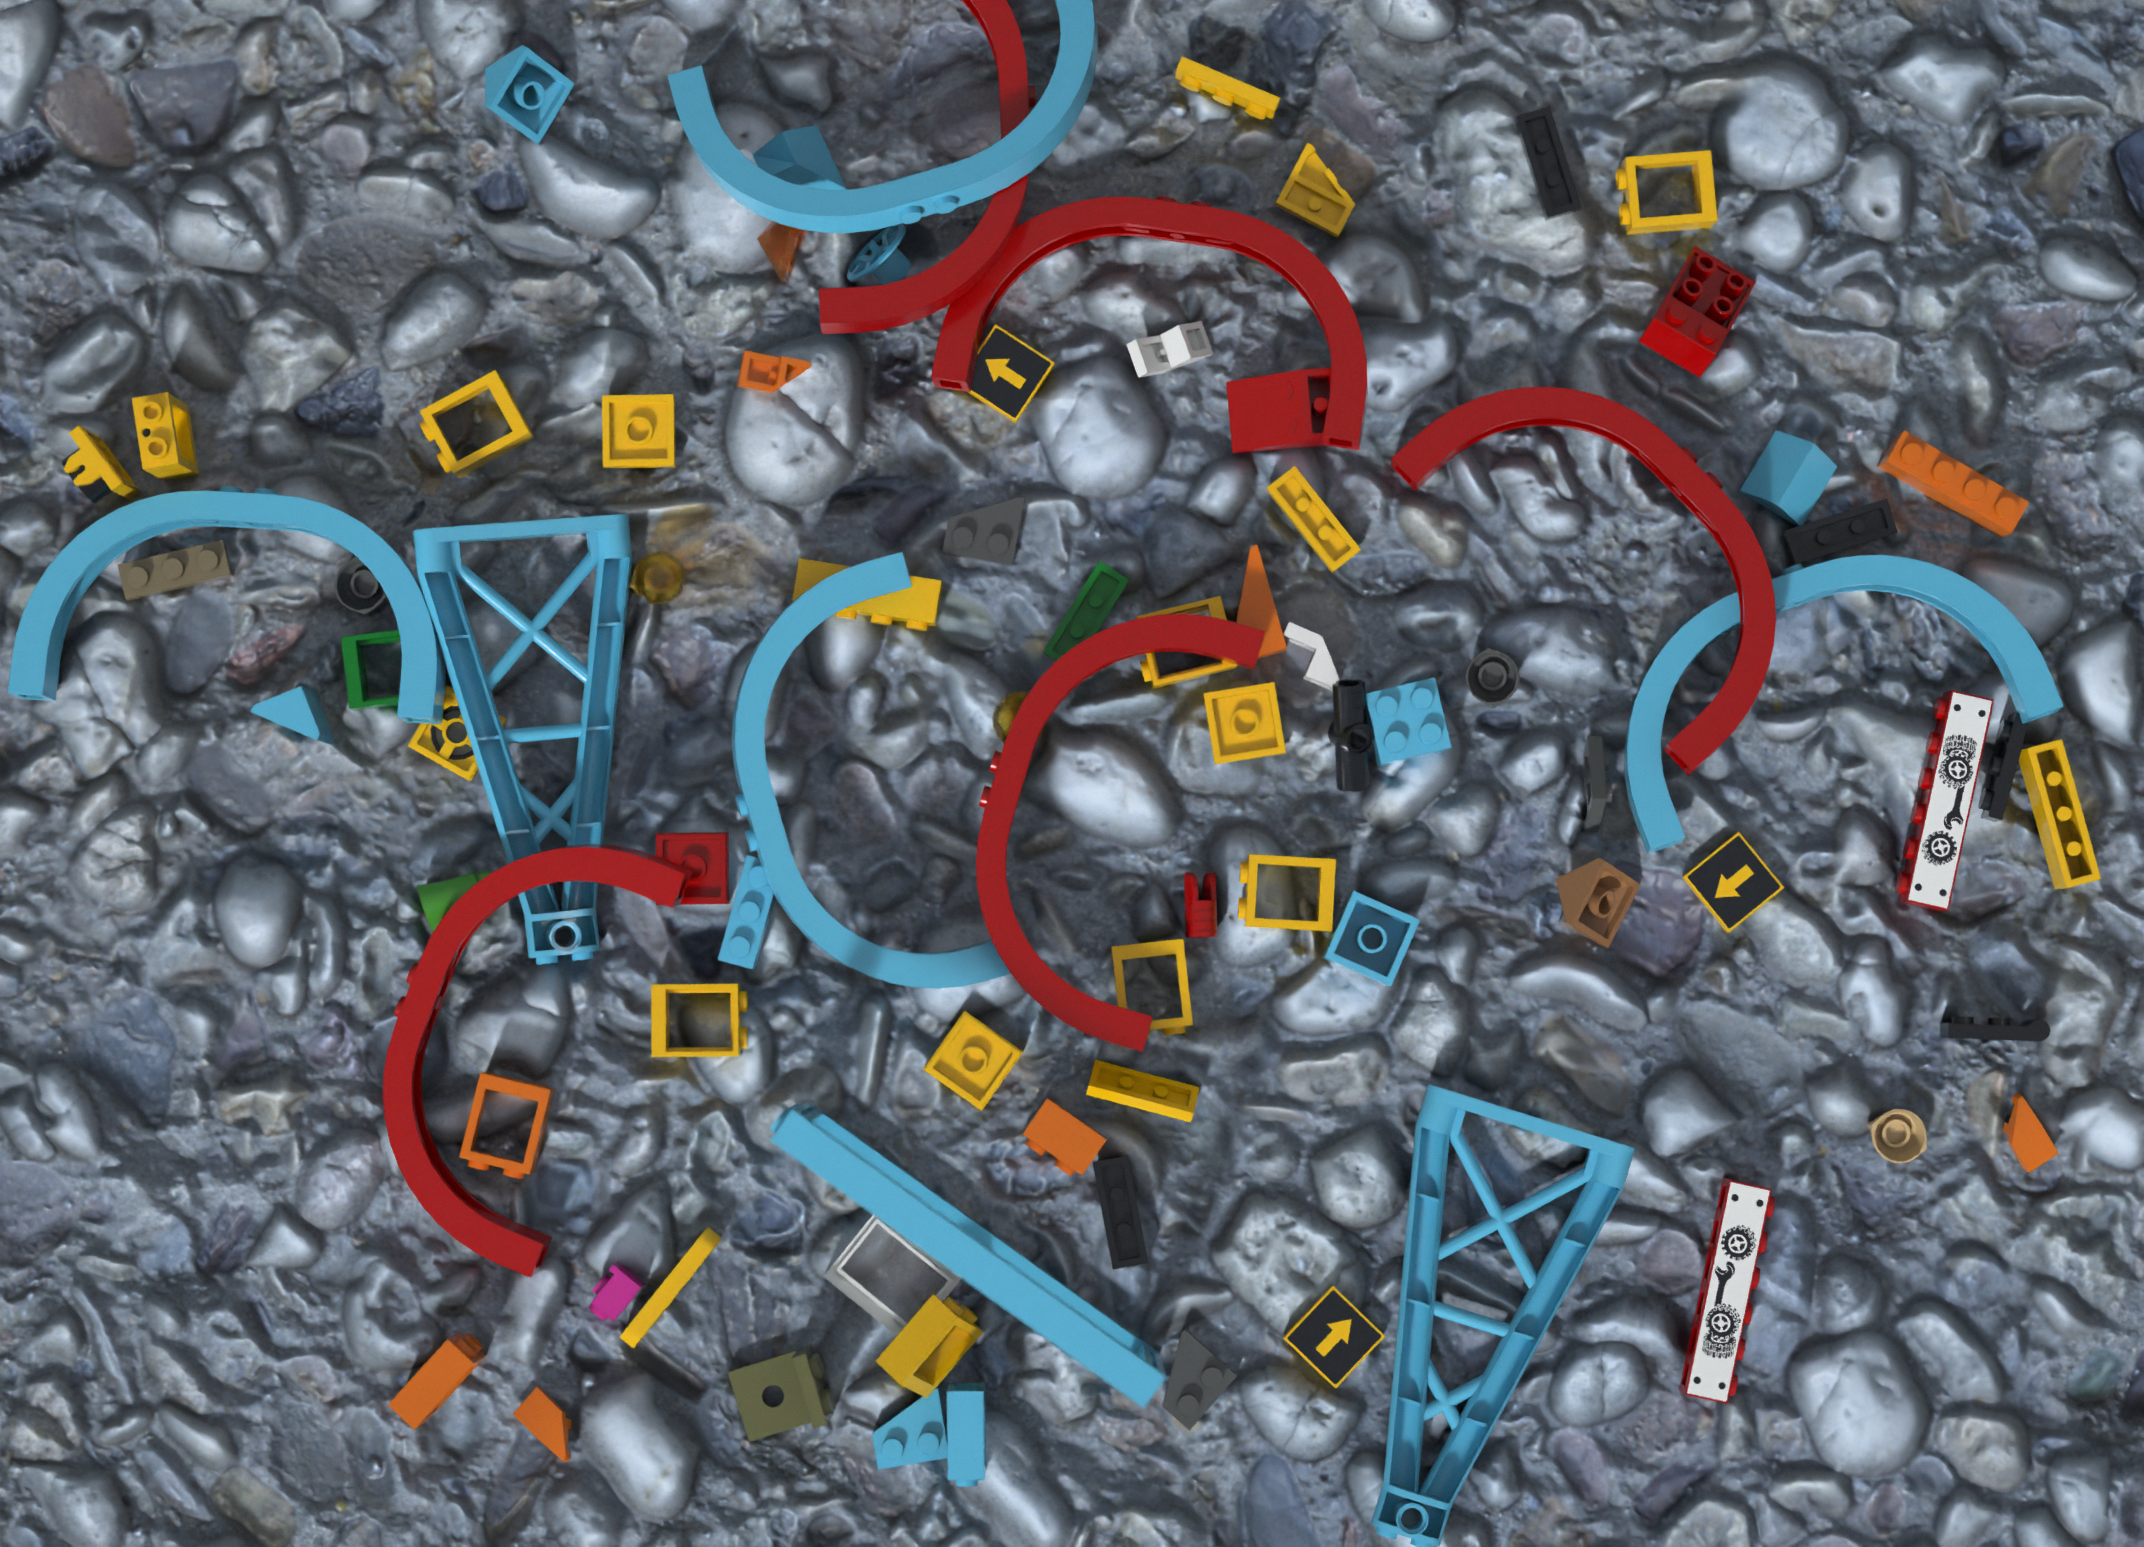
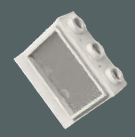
(889, 1275)

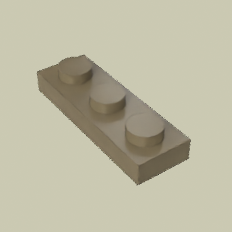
(175, 570)

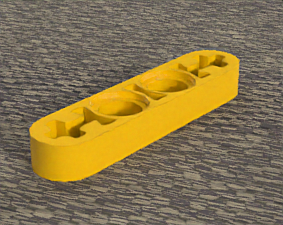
(670, 1287)

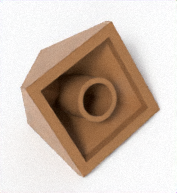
(1595, 900)

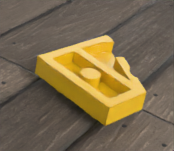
(1315, 194)

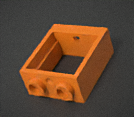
(515, 1087)
(437, 1379)

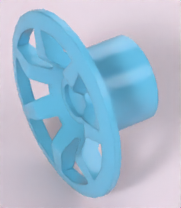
(886, 261)

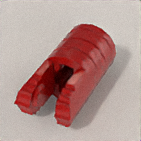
(1200, 914)

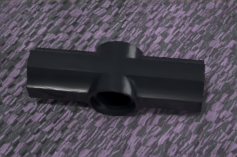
(1350, 717)

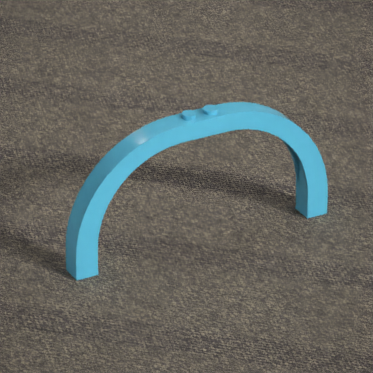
(911, 196)
(75, 568)
(1960, 598)
(757, 799)

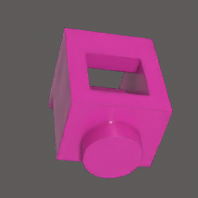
(614, 1292)

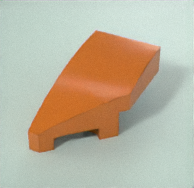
(768, 372)
(2027, 1136)
(546, 1422)

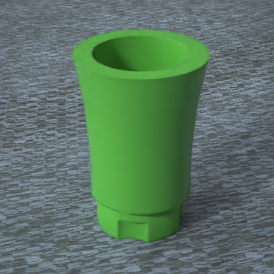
(441, 896)

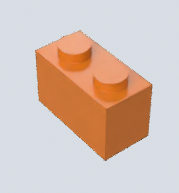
(1063, 1137)

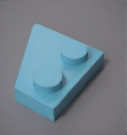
(912, 1435)

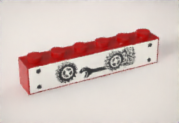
(1944, 800)
(1726, 1290)

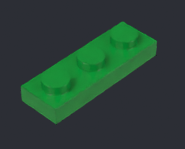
(1088, 610)

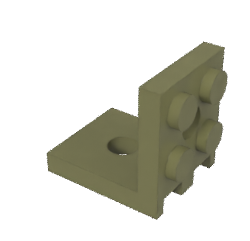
(803, 1388)

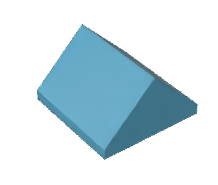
(1789, 477)
(298, 711)

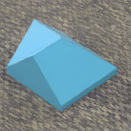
(525, 91)
(801, 159)

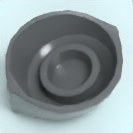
(358, 587)
(1492, 677)

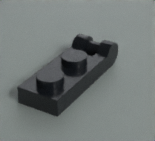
(1995, 1029)

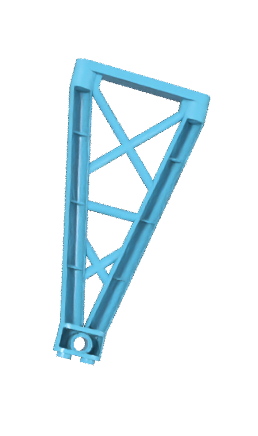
(611, 550)
(1413, 1370)

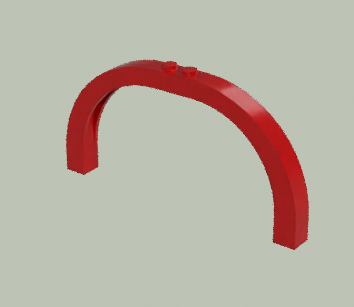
(1175, 222)
(937, 287)
(1681, 475)
(1140, 636)
(404, 1113)

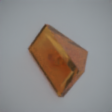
(781, 248)

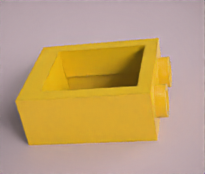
(1702, 185)
(520, 430)
(170, 447)
(1149, 666)
(1325, 892)
(1151, 949)
(661, 1020)
(930, 1345)

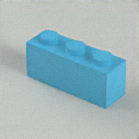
(748, 917)

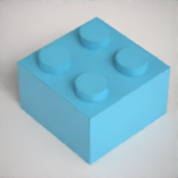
(1407, 721)
(1370, 938)

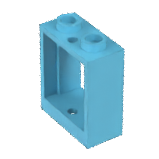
(966, 1433)

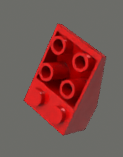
(1697, 312)
(1278, 410)

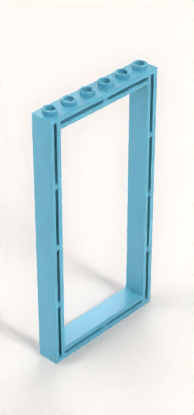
(970, 1250)

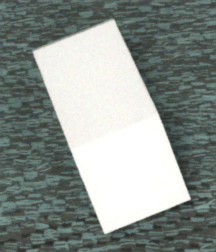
(1170, 349)
(1321, 668)

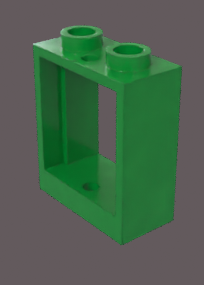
(356, 672)

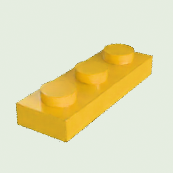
(1226, 89)
(1313, 519)
(1142, 1091)

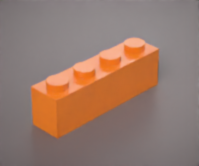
(1953, 484)

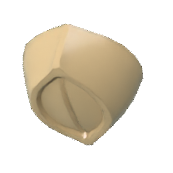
(1898, 1135)

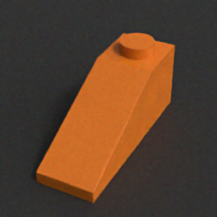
(1257, 606)

